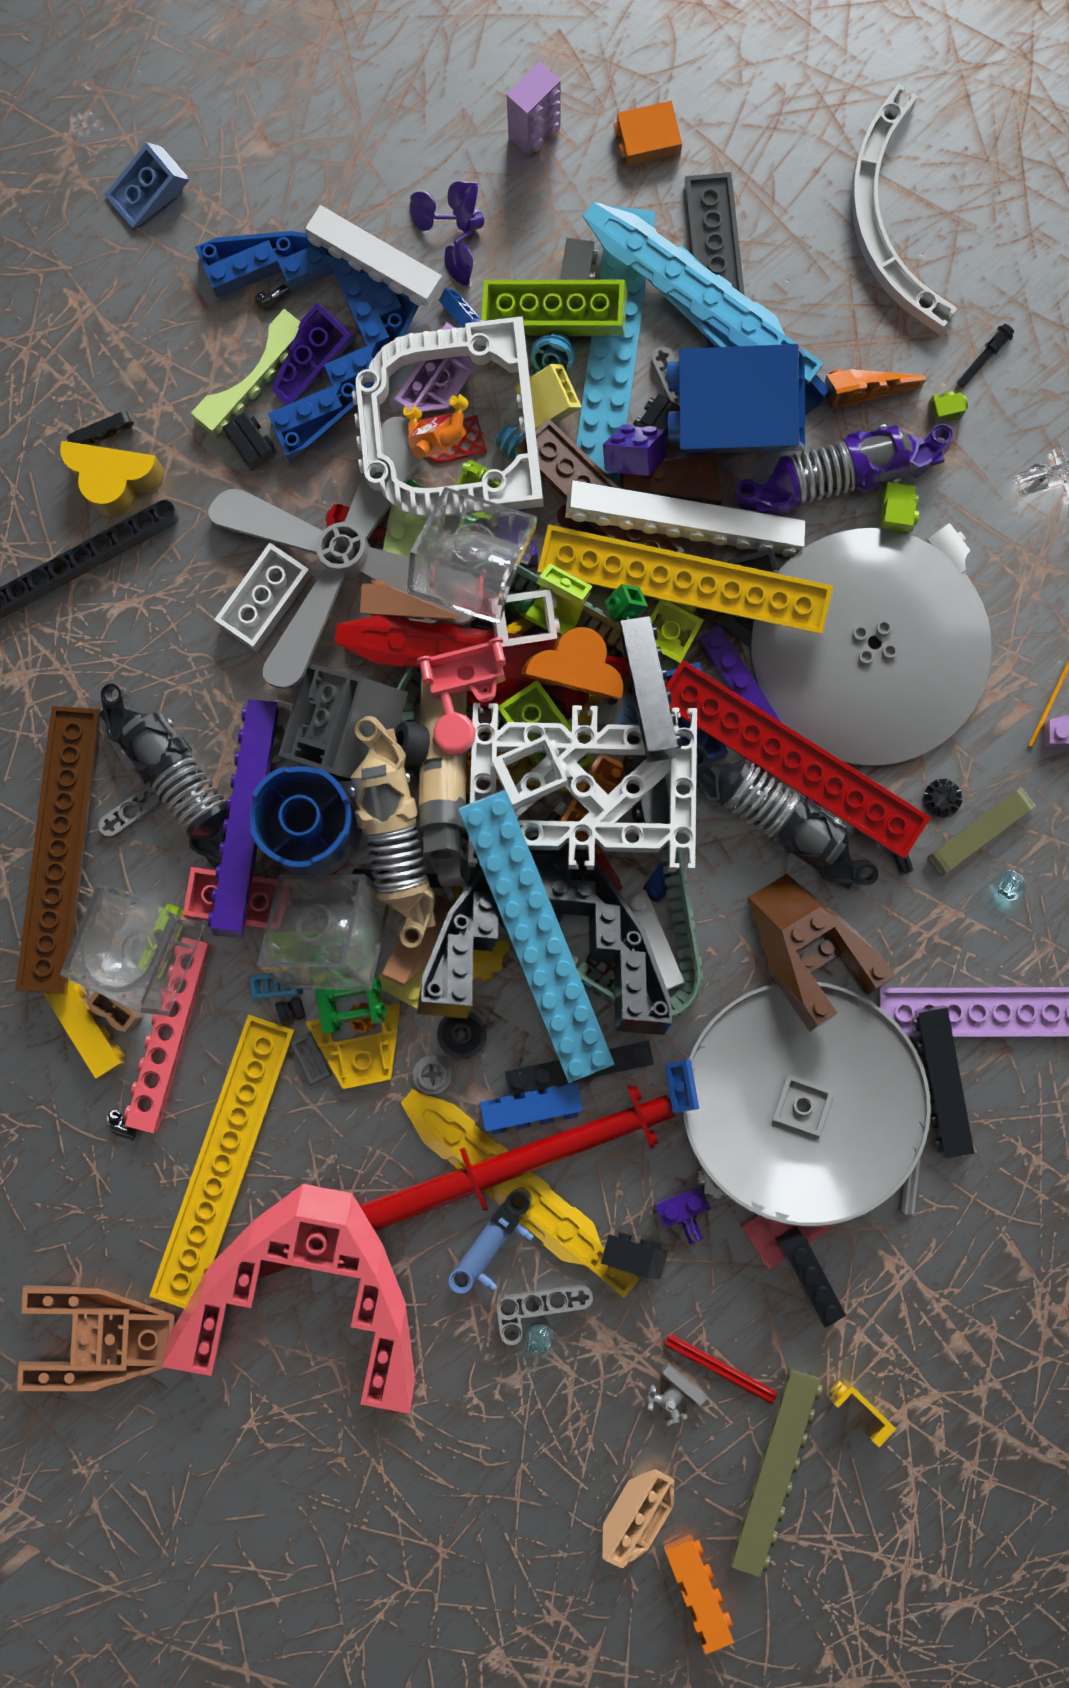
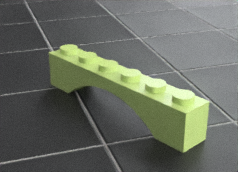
(222, 407)

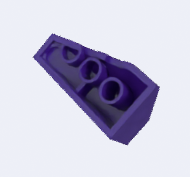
(317, 342)

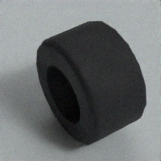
(414, 742)

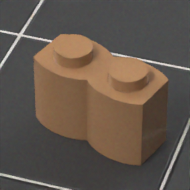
(117, 1014)

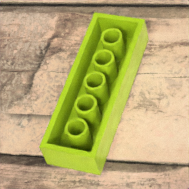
(559, 305)

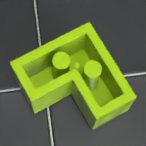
(899, 508)

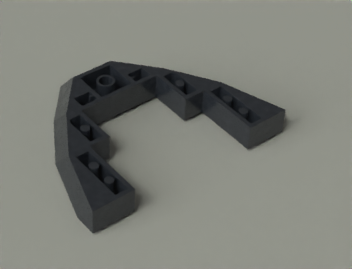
(614, 937)

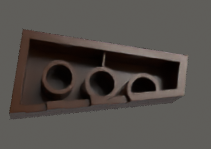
(684, 479)

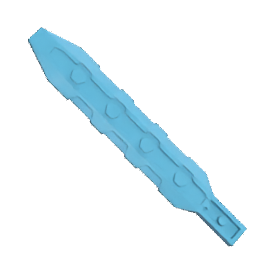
(689, 282)

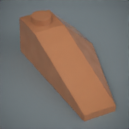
(386, 600)
(409, 962)

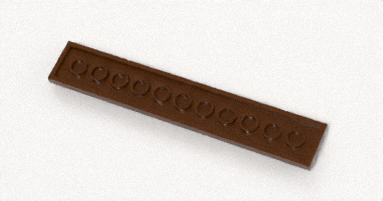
(58, 849)

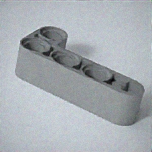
(545, 1308)

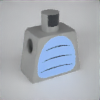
(618, 711)

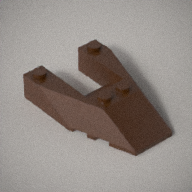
(803, 936)

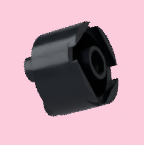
(464, 1048)

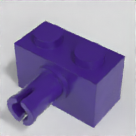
(683, 1210)

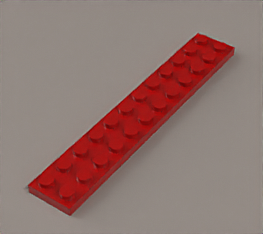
(796, 760)

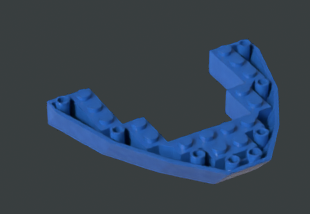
(376, 310)

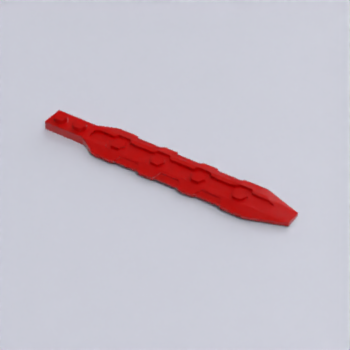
(402, 641)

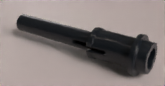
(1003, 334)

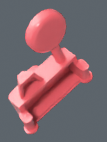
(459, 672)

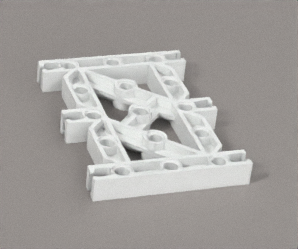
(602, 807)

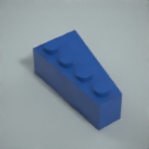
(531, 1107)

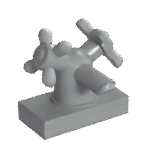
(674, 1395)

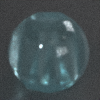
(1010, 885)
(539, 1337)

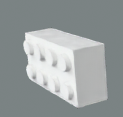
(263, 597)

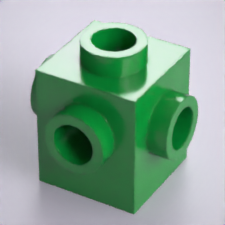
(626, 603)

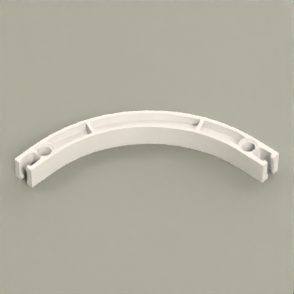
(869, 227)

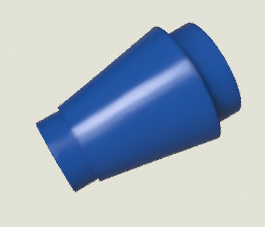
(656, 885)

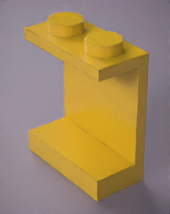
(880, 1429)

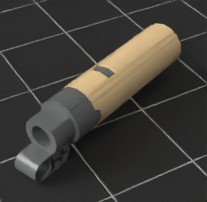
(440, 795)

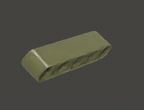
(981, 831)

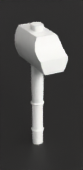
(952, 545)

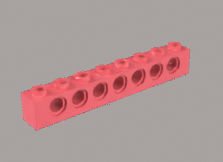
(165, 1072)

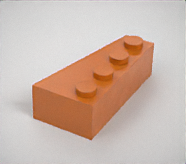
(699, 1594)

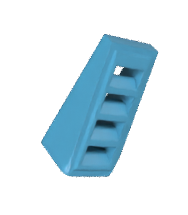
(255, 988)

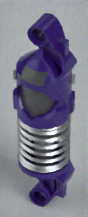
(853, 464)

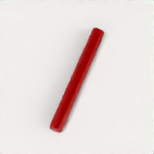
(720, 1369)

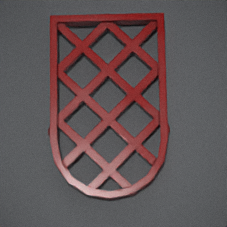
(458, 447)

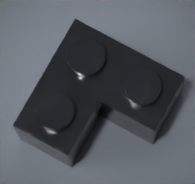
(639, 1258)

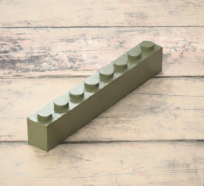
(774, 1473)

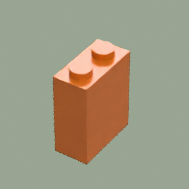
(648, 133)

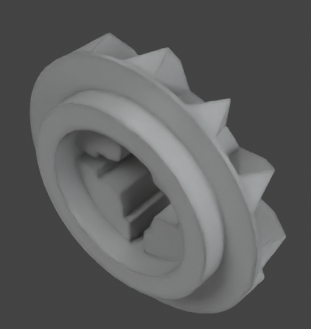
(423, 1066)

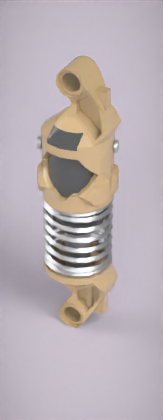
(388, 823)

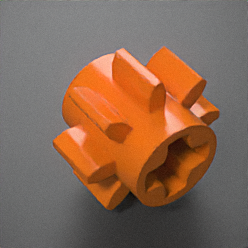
(362, 1024)

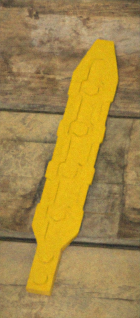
(550, 1218)

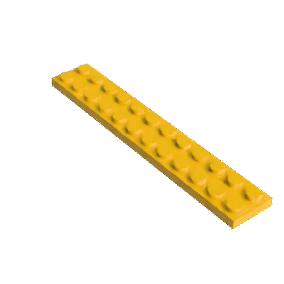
(689, 579)
(222, 1160)

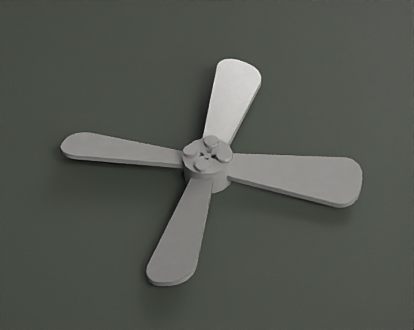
(255, 517)

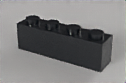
(655, 803)
(810, 1277)

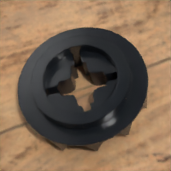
(931, 797)

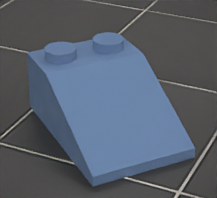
(146, 185)

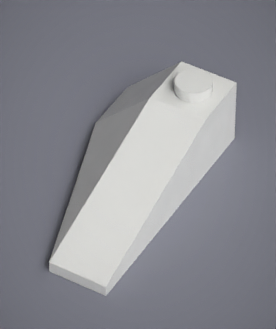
(645, 913)

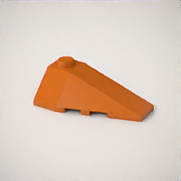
(860, 386)

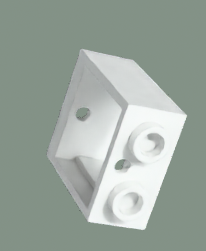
(553, 625)
(551, 750)

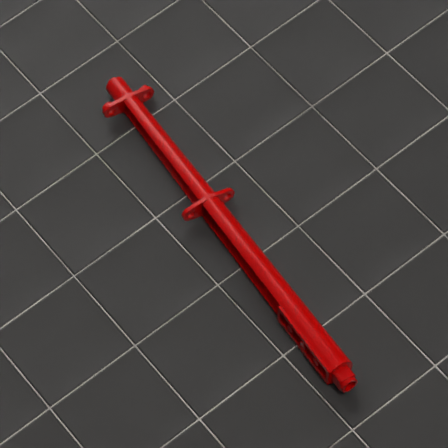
(507, 1166)

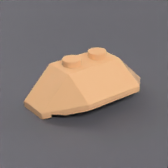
(637, 1517)

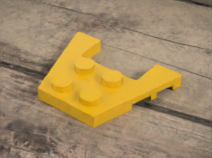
(362, 1058)

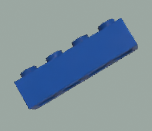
(458, 307)

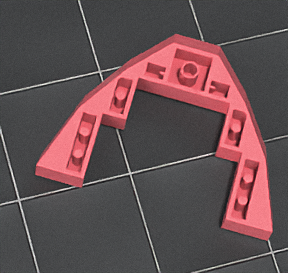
(316, 1232)

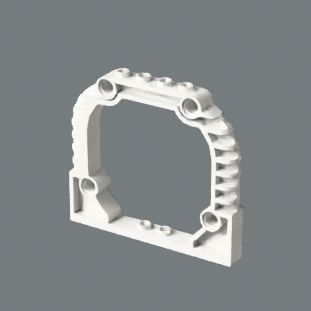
(505, 346)

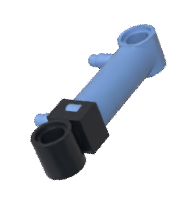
(490, 1241)

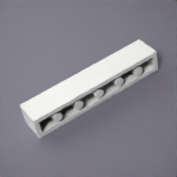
(373, 256)

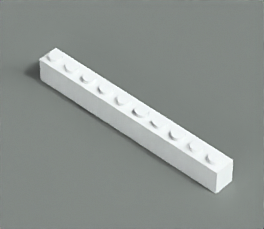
(684, 518)

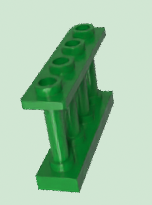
(332, 1019)

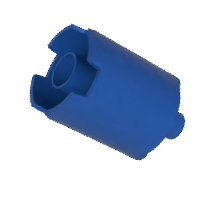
(304, 821)

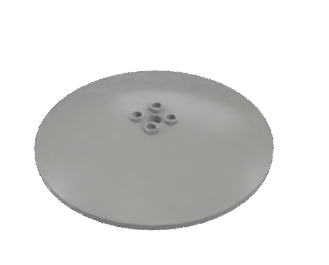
(886, 700)
(862, 1119)

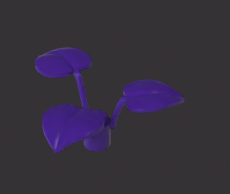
(462, 200)

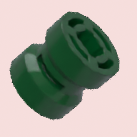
(519, 607)

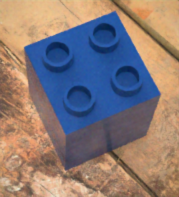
(738, 399)

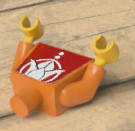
(438, 433)

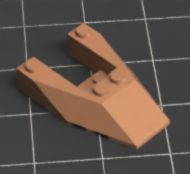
(109, 1339)

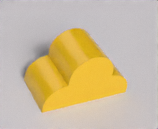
(111, 476)

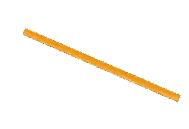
(1049, 705)

